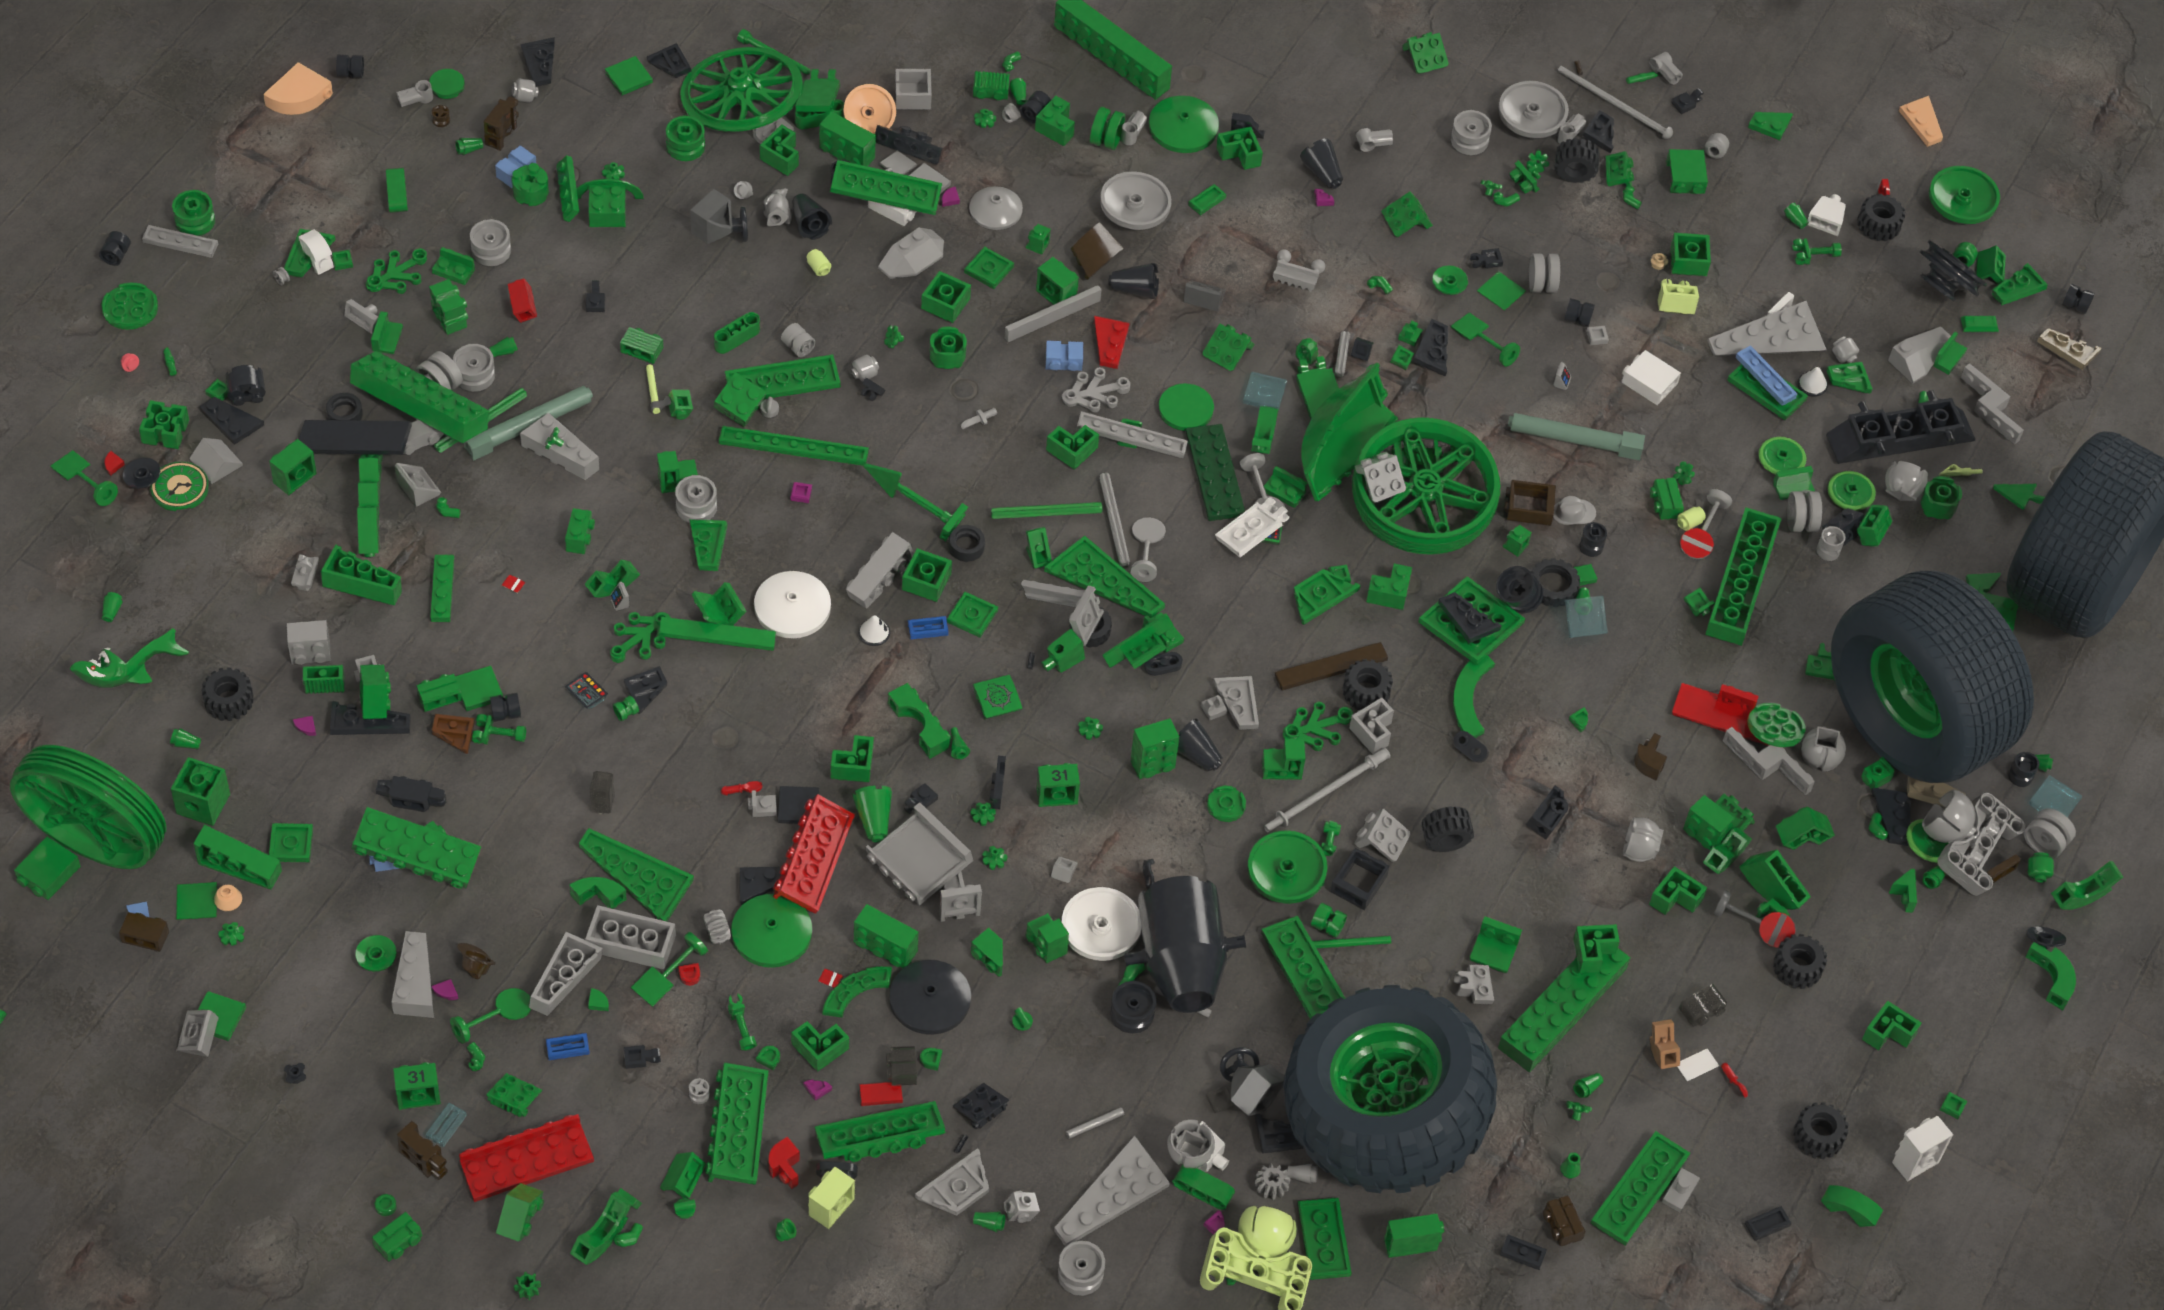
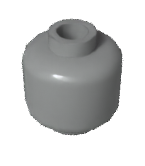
(524, 90)
(1716, 145)
(1845, 350)
(865, 367)

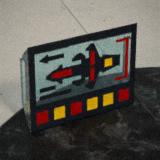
(587, 690)

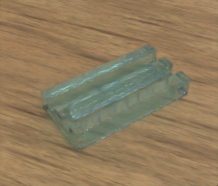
(437, 1138)

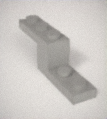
(1992, 403)
(1768, 761)

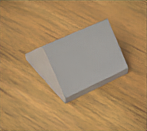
(215, 459)
(416, 483)
(198, 1032)

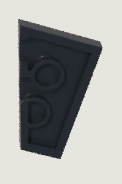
(1433, 348)
(1467, 620)

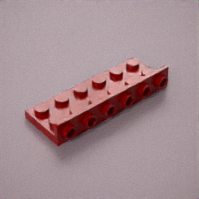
(813, 853)
(525, 1157)

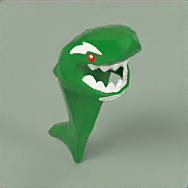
(115, 672)

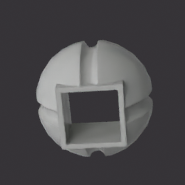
(1905, 481)
(1823, 756)
(1642, 840)
(1195, 1134)

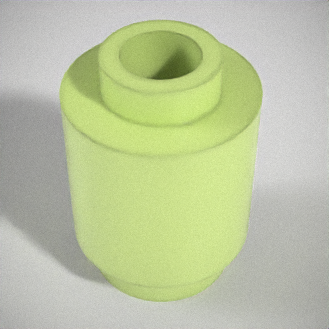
(818, 262)
(1691, 518)

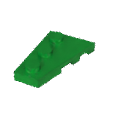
(2022, 284)
(708, 542)

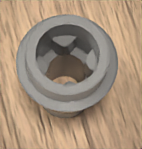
(1305, 1173)

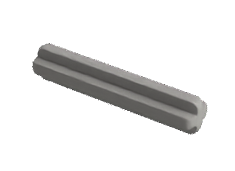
(1342, 354)

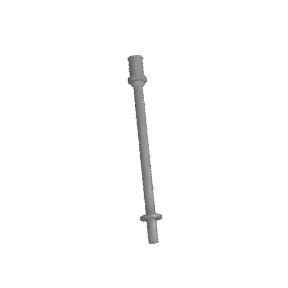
(1371, 762)

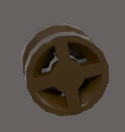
(440, 116)

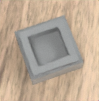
(1597, 335)

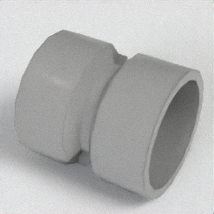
(798, 340)
(1830, 543)

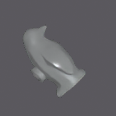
(777, 208)

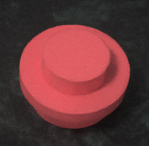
(129, 362)

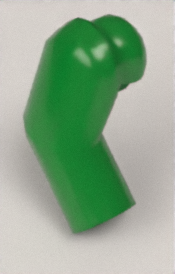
(1379, 281)
(629, 1238)

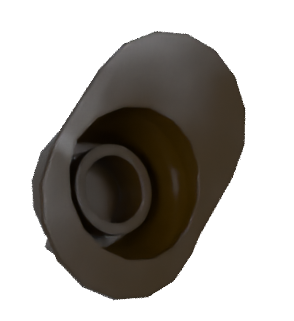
(474, 960)

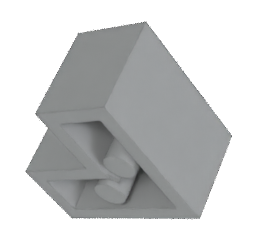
(1371, 725)

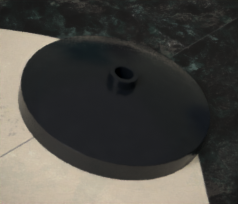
(930, 997)

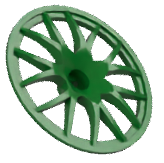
(742, 87)

